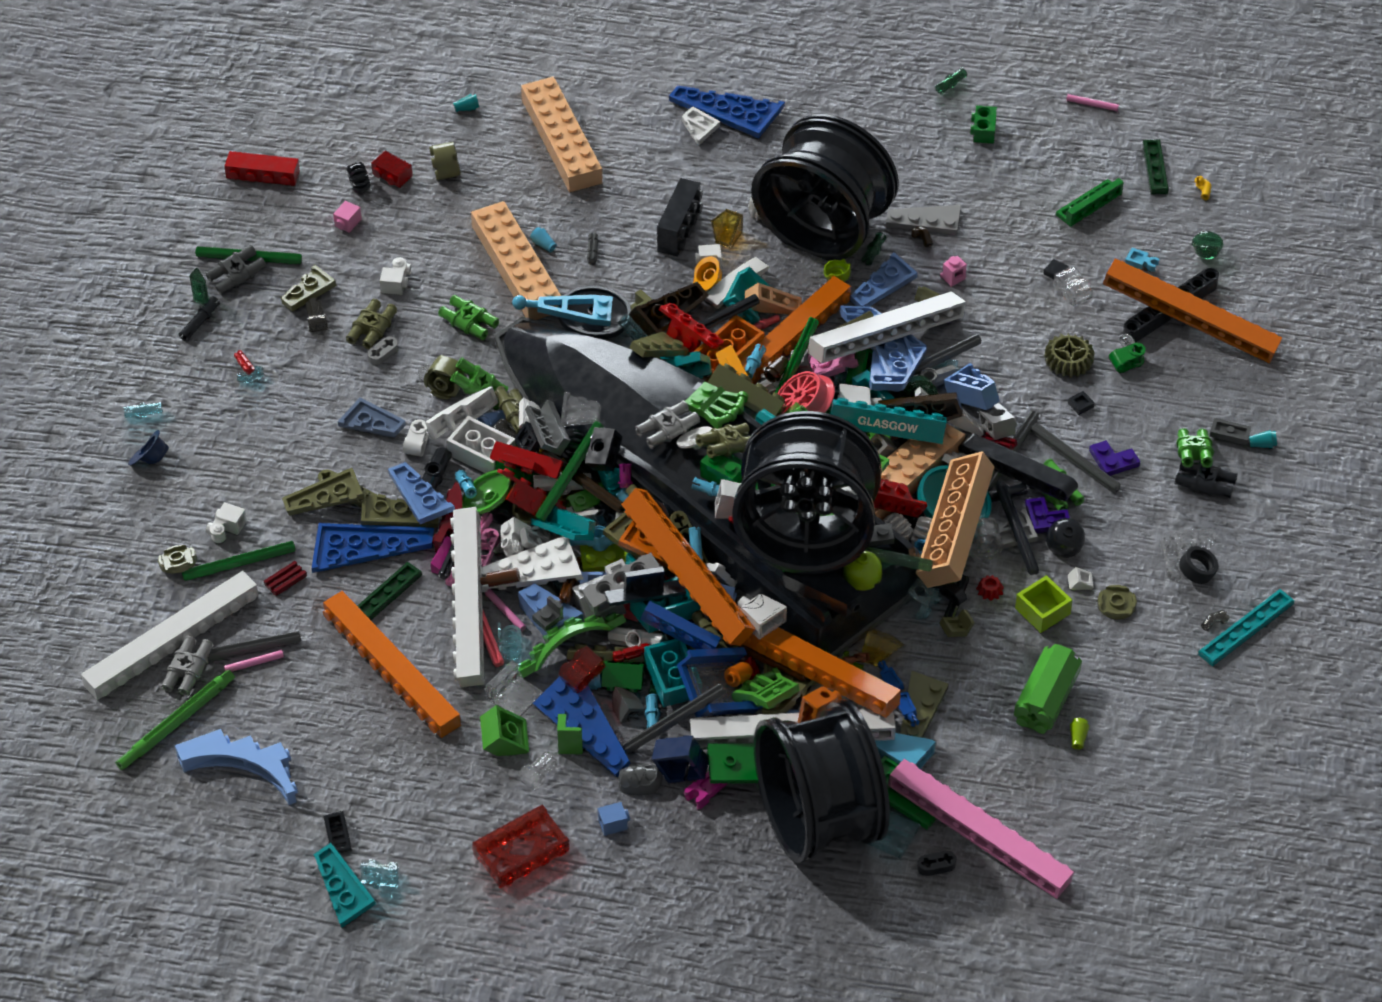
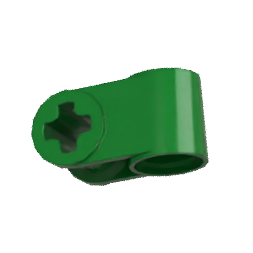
(1126, 359)

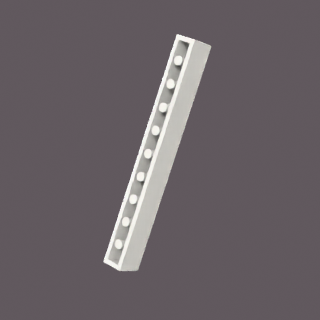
(886, 327)
(468, 597)
(169, 635)
(742, 728)

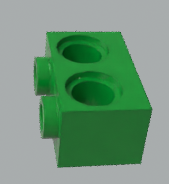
(984, 124)

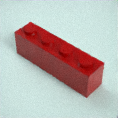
(262, 168)

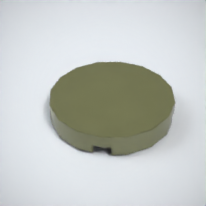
(177, 559)
(1117, 602)

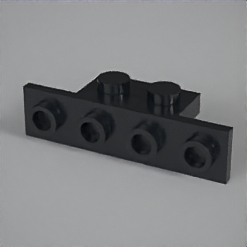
(644, 586)

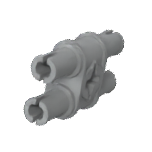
(667, 424)
(187, 665)

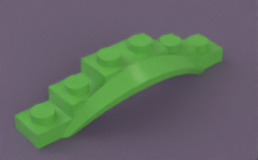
(556, 636)

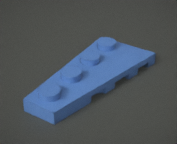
(889, 278)
(418, 494)

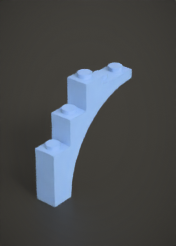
(244, 754)

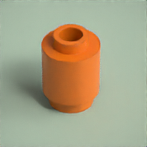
(738, 674)

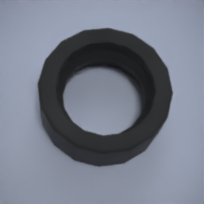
(1194, 574)

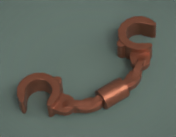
(857, 657)

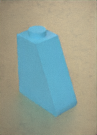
(907, 747)

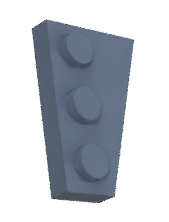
(372, 419)

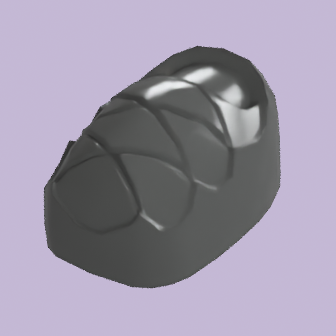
(640, 779)

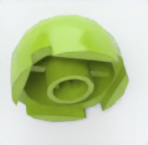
(863, 572)

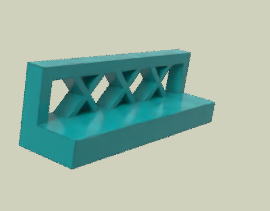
(567, 525)

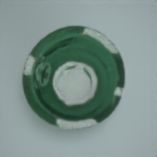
(1207, 244)

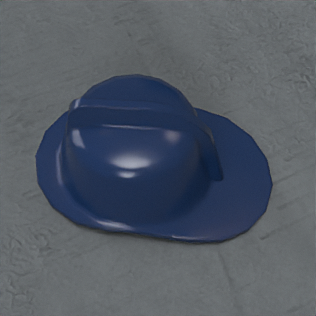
(152, 451)

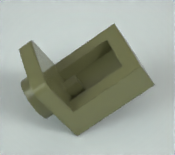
(957, 626)

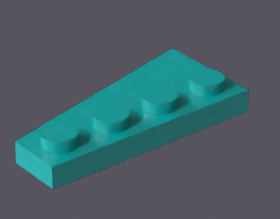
(344, 888)

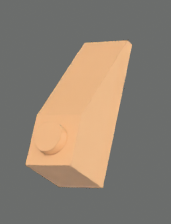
(773, 300)

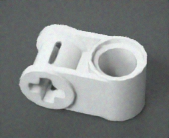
(416, 439)

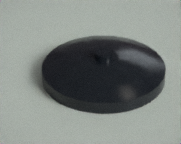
(619, 308)

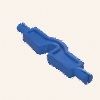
(906, 706)

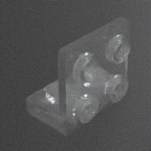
(511, 690)

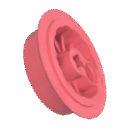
(810, 390)

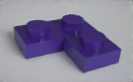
(1112, 462)
(1040, 516)

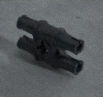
(1206, 479)

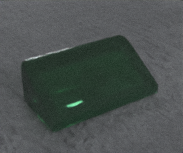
(198, 287)

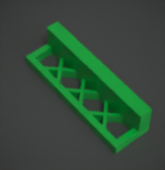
(1090, 201)

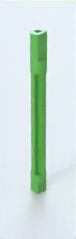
(175, 719)

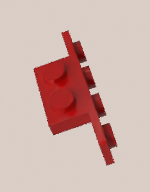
(688, 330)
(526, 460)
(524, 495)
(897, 498)

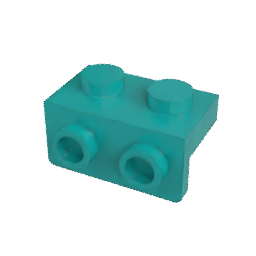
(695, 364)

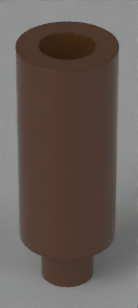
(501, 577)

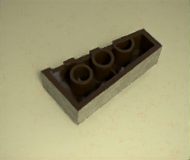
(653, 321)
(945, 404)

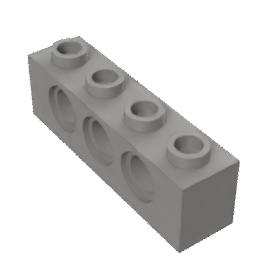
(593, 591)

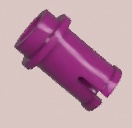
(625, 475)

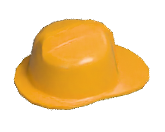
(708, 273)

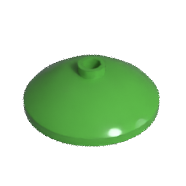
(491, 492)

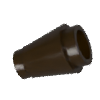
(776, 369)

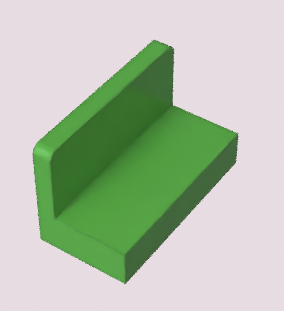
(568, 737)

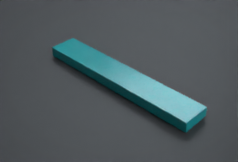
(1246, 627)

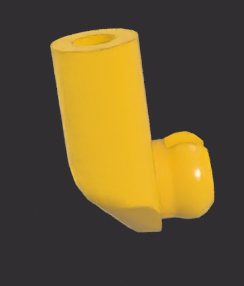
(1204, 185)

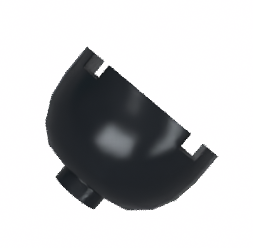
(1065, 537)

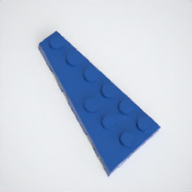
(730, 109)
(352, 543)
(584, 712)

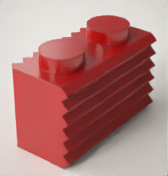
(391, 169)

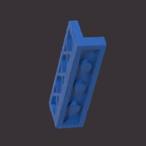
(678, 627)

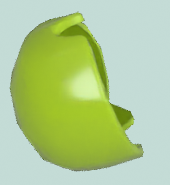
(837, 268)

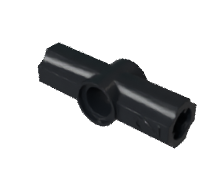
(436, 467)

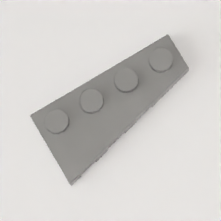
(935, 218)

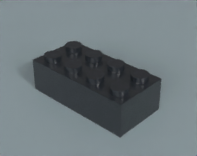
(679, 217)

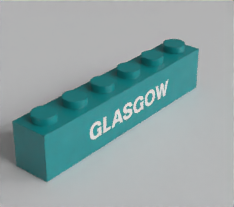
(890, 421)

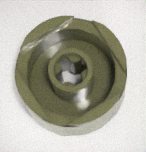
(445, 160)
(439, 377)

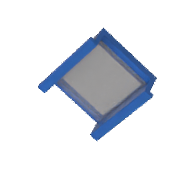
(706, 669)

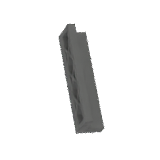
(548, 427)

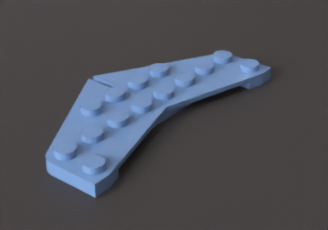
(892, 361)

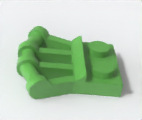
(705, 402)
(771, 694)

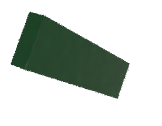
(1155, 167)
(389, 590)

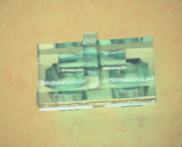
(379, 874)

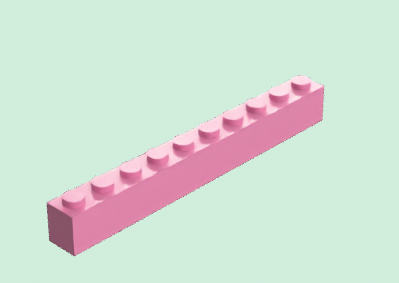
(980, 828)

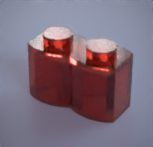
(582, 669)

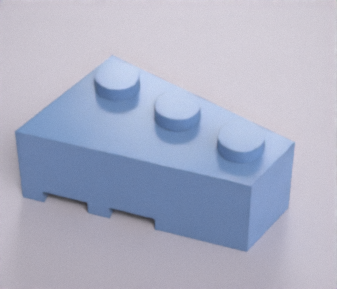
(973, 388)
(535, 597)

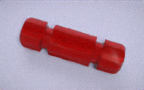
(244, 362)
(629, 653)

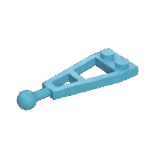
(601, 308)

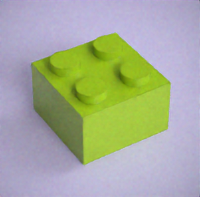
(1043, 604)

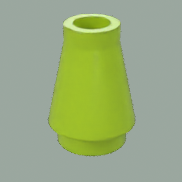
(1079, 730)

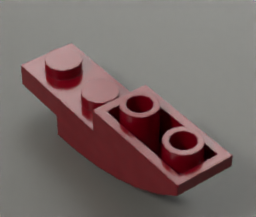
(455, 497)

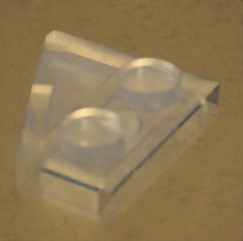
(579, 411)

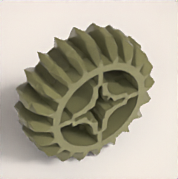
(1069, 355)

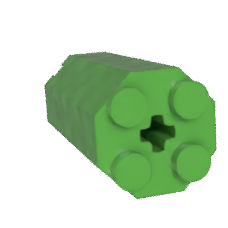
(1047, 688)

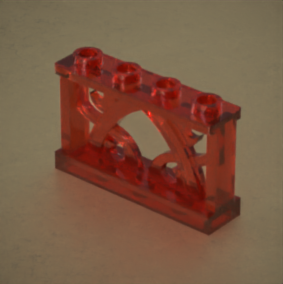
(520, 864)

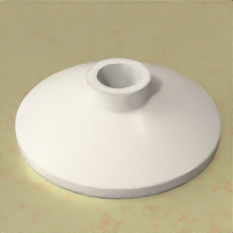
(688, 439)

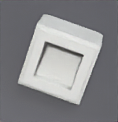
(1080, 579)

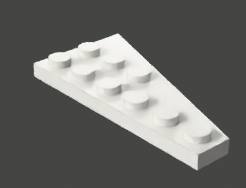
(539, 565)

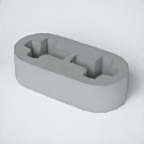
(381, 352)

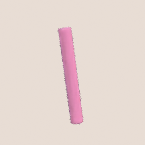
(1091, 102)
(505, 610)
(254, 661)

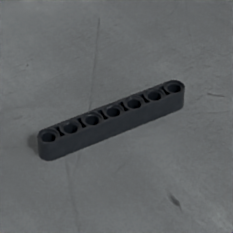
(1151, 319)
(1021, 467)

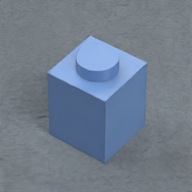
(613, 818)

